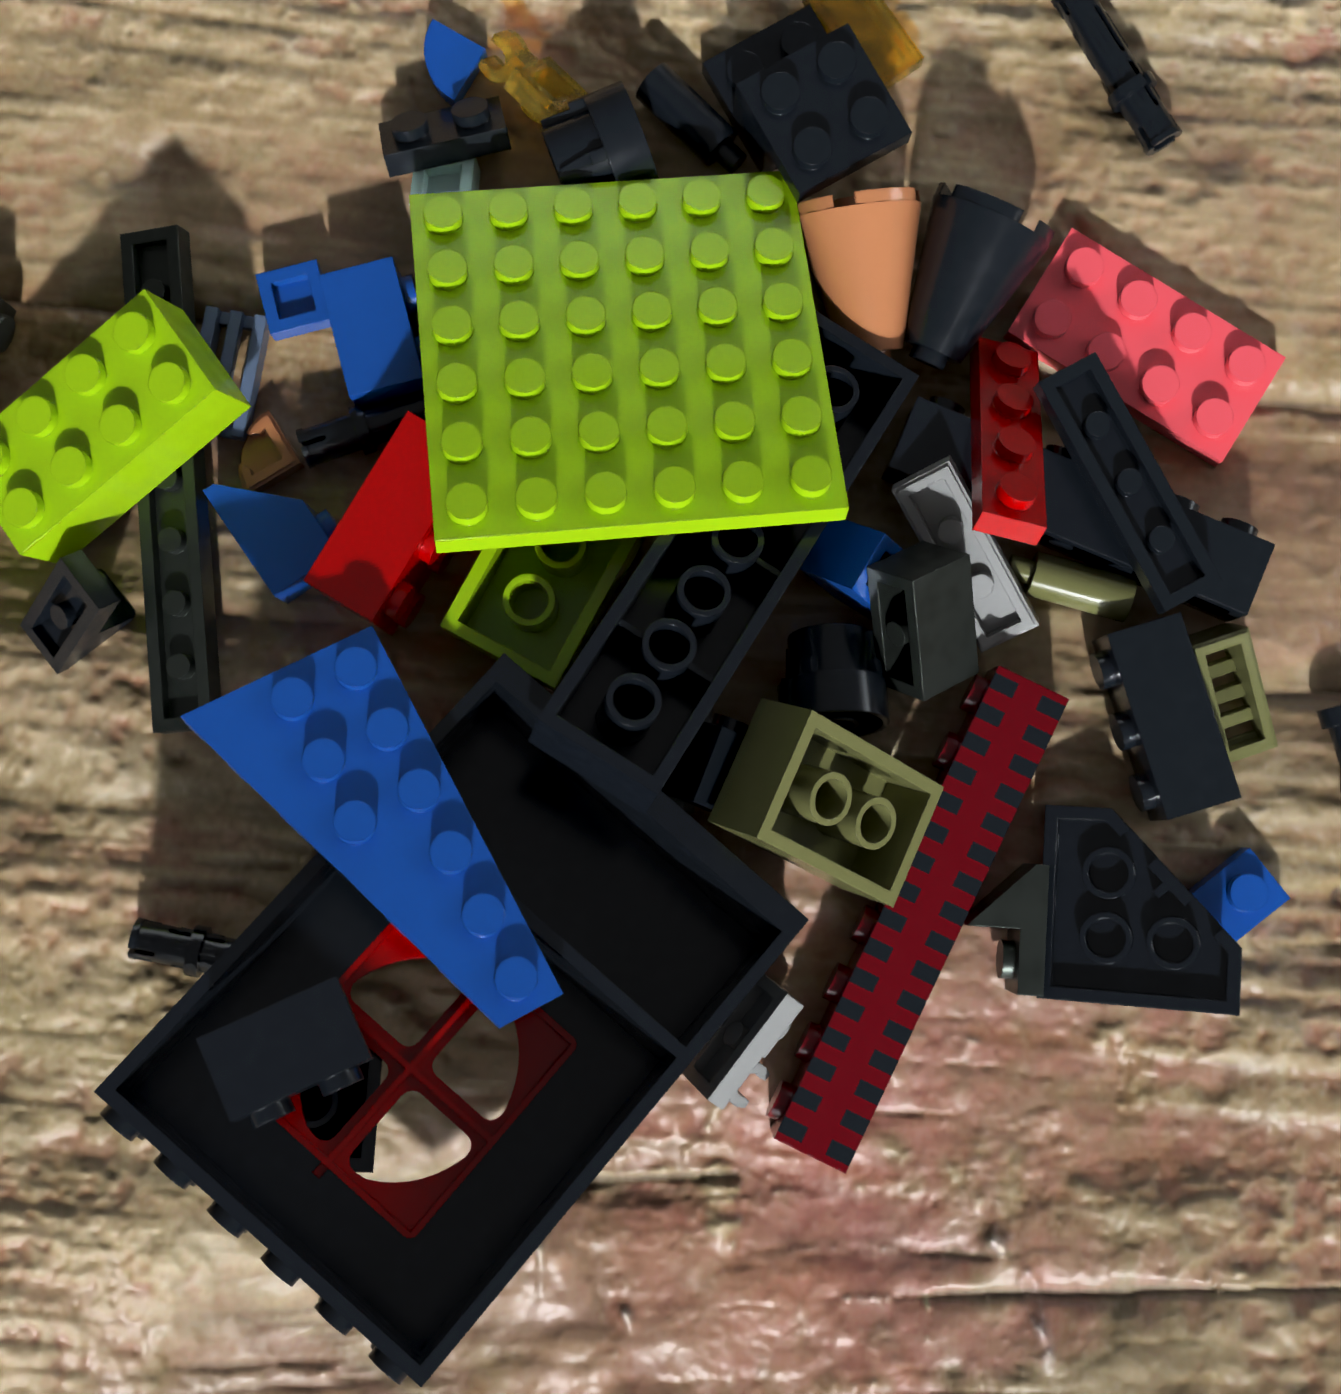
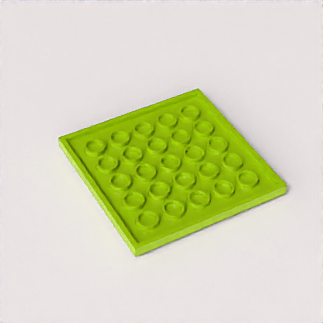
(621, 362)

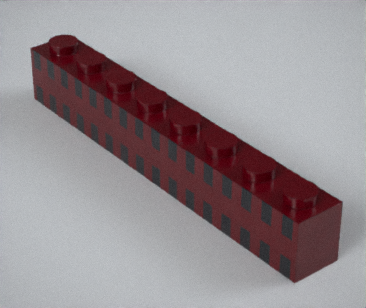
(906, 945)

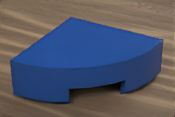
(451, 61)

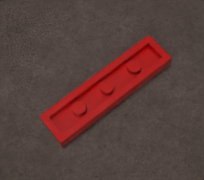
(1006, 442)

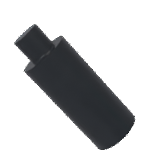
(690, 118)

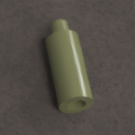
(1075, 585)

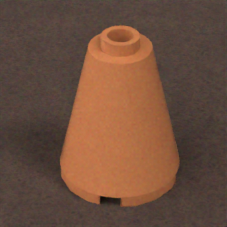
(864, 260)

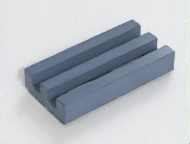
(236, 323)

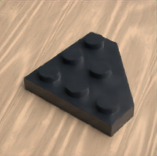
(1127, 924)

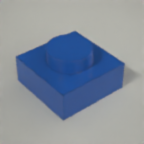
(293, 300)

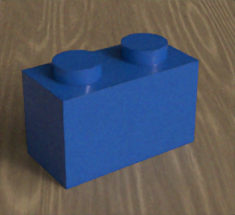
(374, 330)

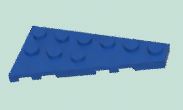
(367, 789)

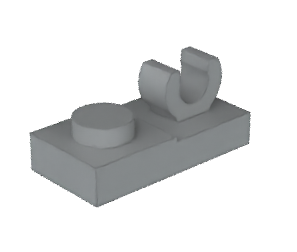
(742, 1042)

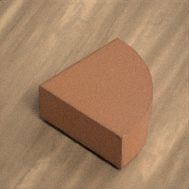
(266, 455)

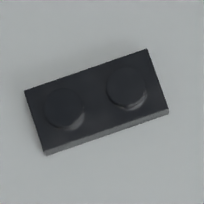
(443, 136)

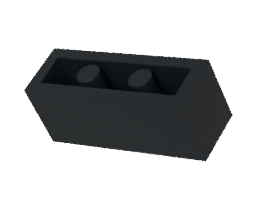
(1163, 719)

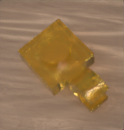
(533, 82)

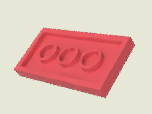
(1163, 352)

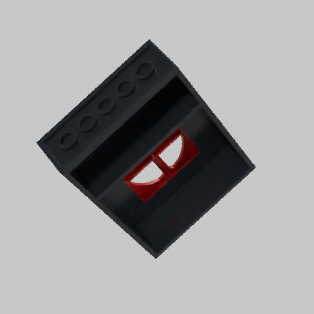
(652, 950)

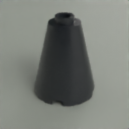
(967, 271)

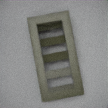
(1248, 684)

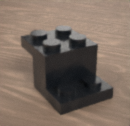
(806, 102)

